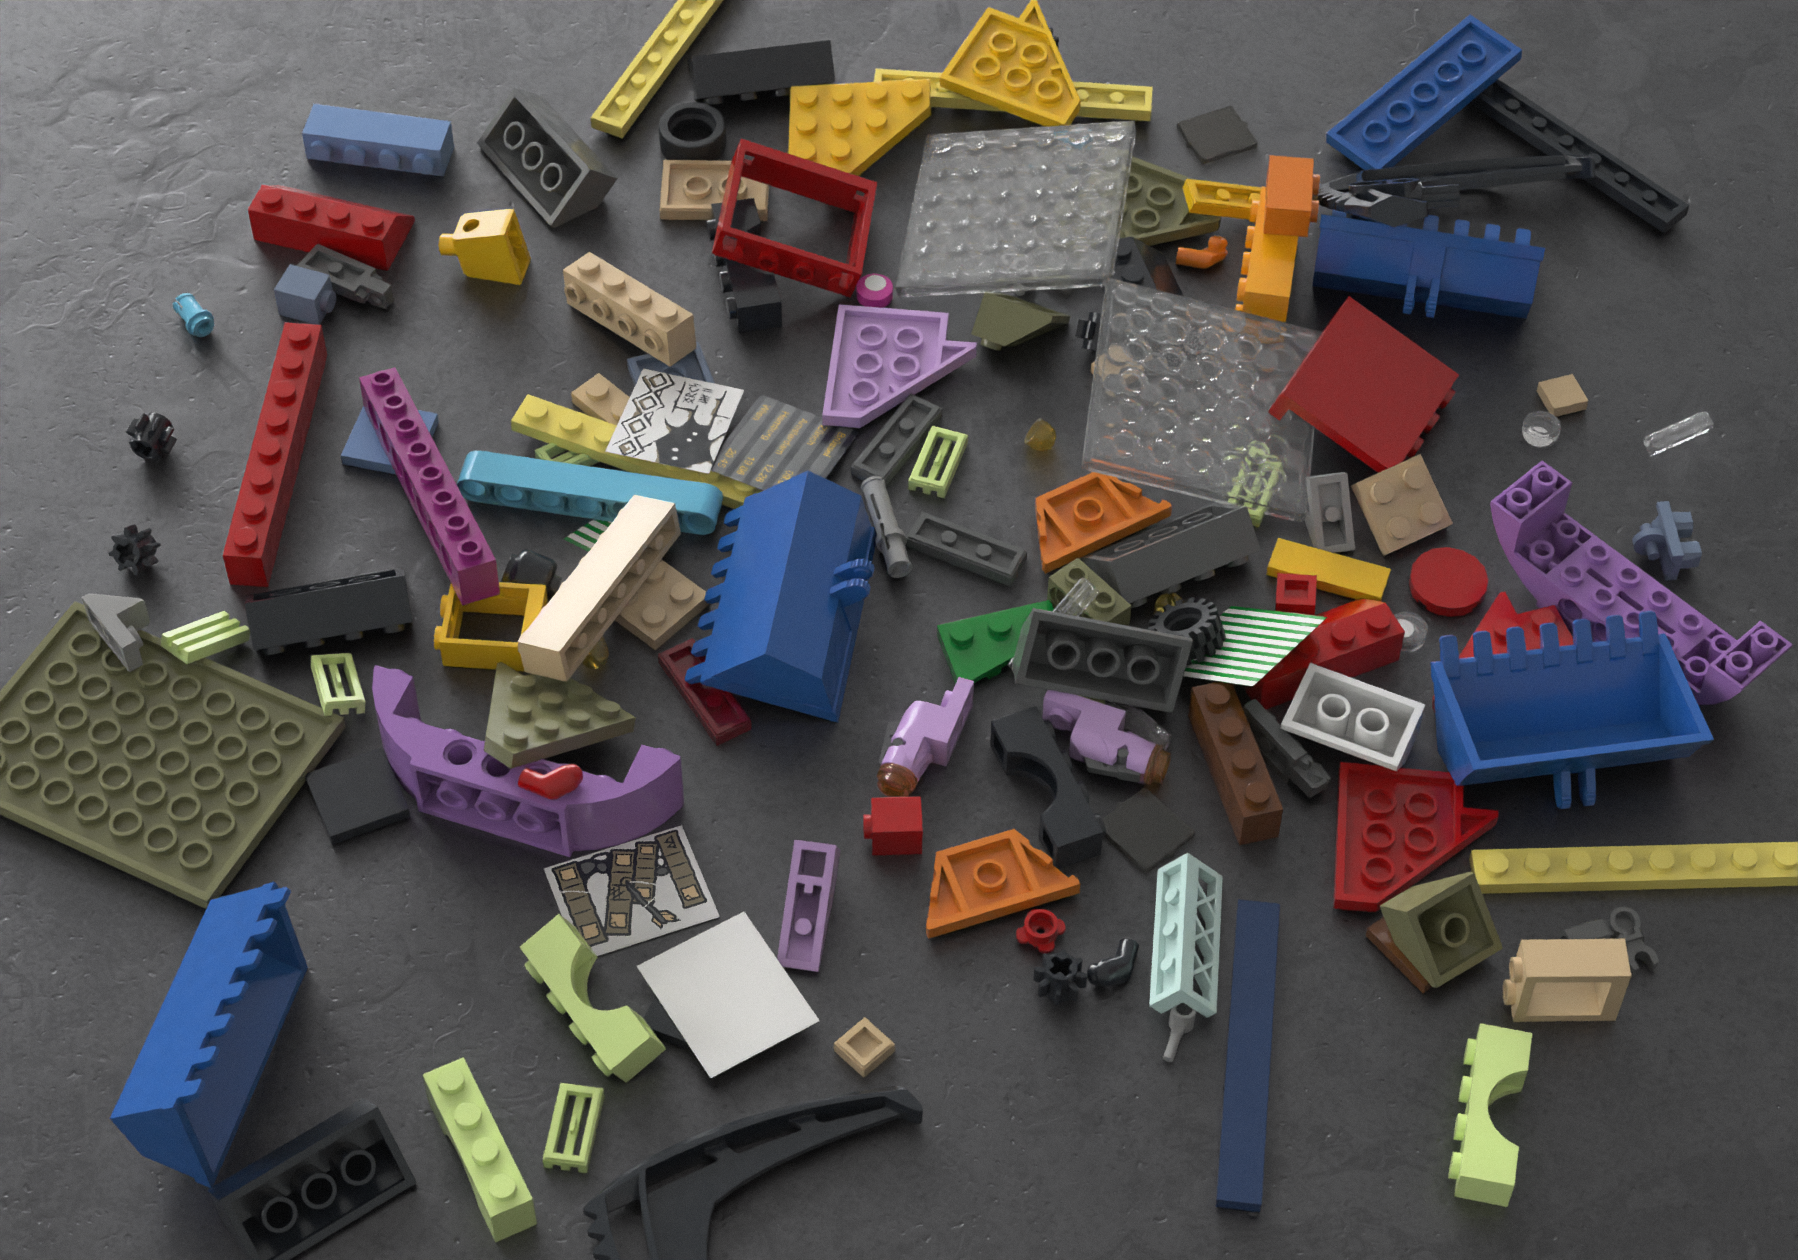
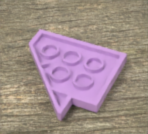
(884, 358)

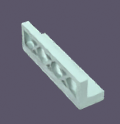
(1176, 932)

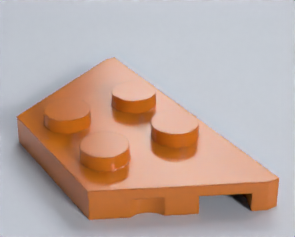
(1091, 516)
(992, 881)

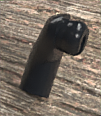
(1115, 969)

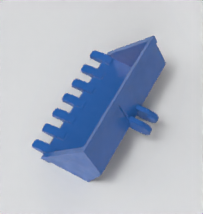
(1429, 264)
(789, 597)
(1563, 706)
(213, 1034)

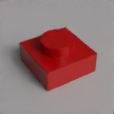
(1296, 593)

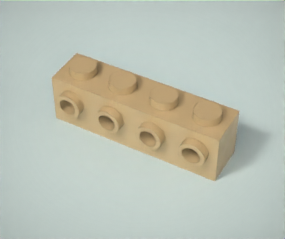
(629, 309)

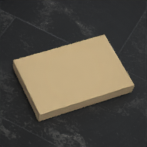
(694, 185)

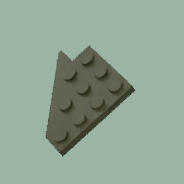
(1157, 207)
(547, 717)

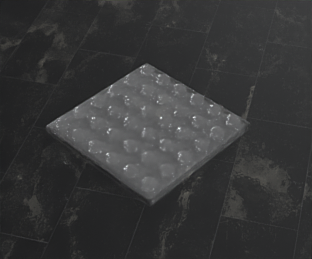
(1017, 210)
(1189, 397)

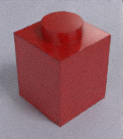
(894, 825)

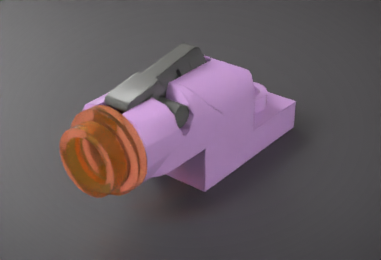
(921, 737)
(1101, 741)

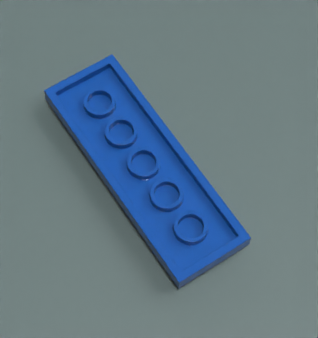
(1424, 95)

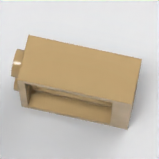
(1567, 980)

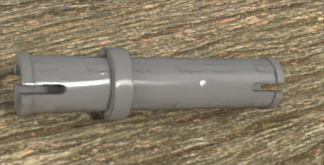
(889, 538)

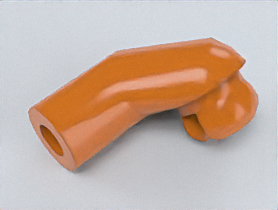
(1206, 257)

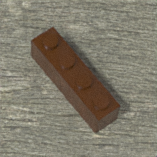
(1235, 762)

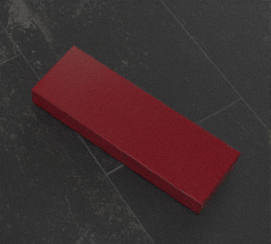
(713, 707)

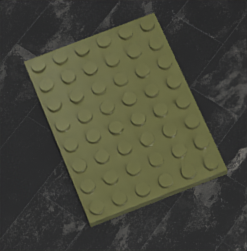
(153, 765)

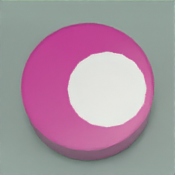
(874, 290)

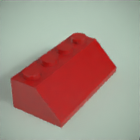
(306, 219)
(1348, 641)

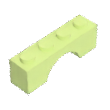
(618, 1036)
(482, 1150)
(1486, 1159)

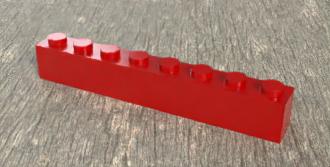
(275, 456)

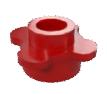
(1040, 920)

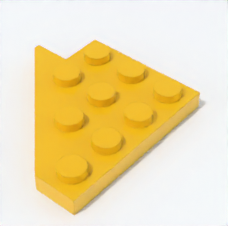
(1014, 68)
(855, 122)

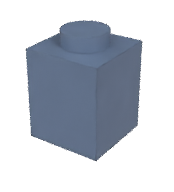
(304, 295)

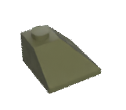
(1011, 320)
(1442, 927)

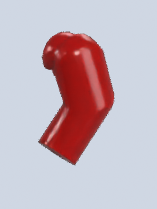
(553, 784)

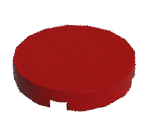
(1448, 581)

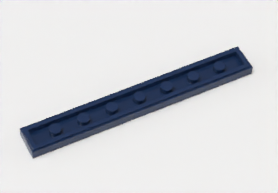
(1248, 1057)

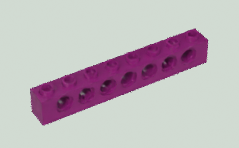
(430, 487)

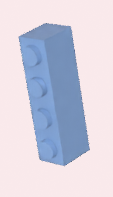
(378, 140)

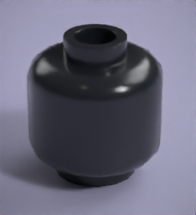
(532, 569)

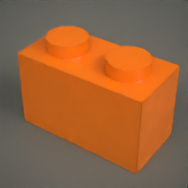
(1289, 196)

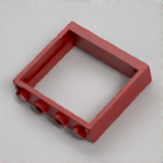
(807, 180)

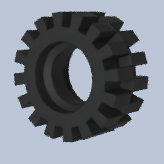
(1192, 620)

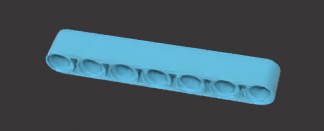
(582, 489)

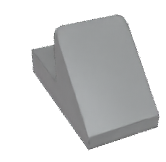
(1330, 512)
(117, 623)

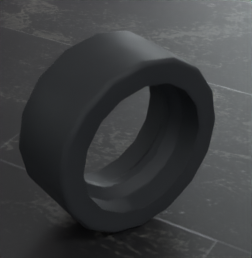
(692, 116)

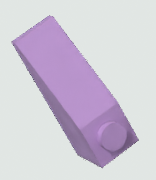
(808, 904)

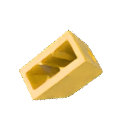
(489, 246)

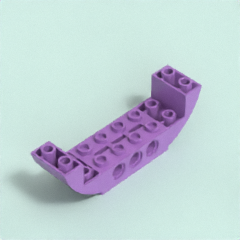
(1591, 580)
(465, 785)

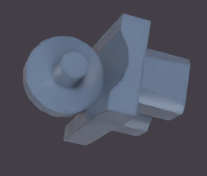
(1662, 541)

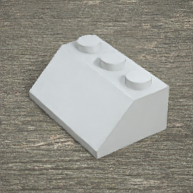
(1354, 717)

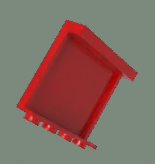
(1368, 388)

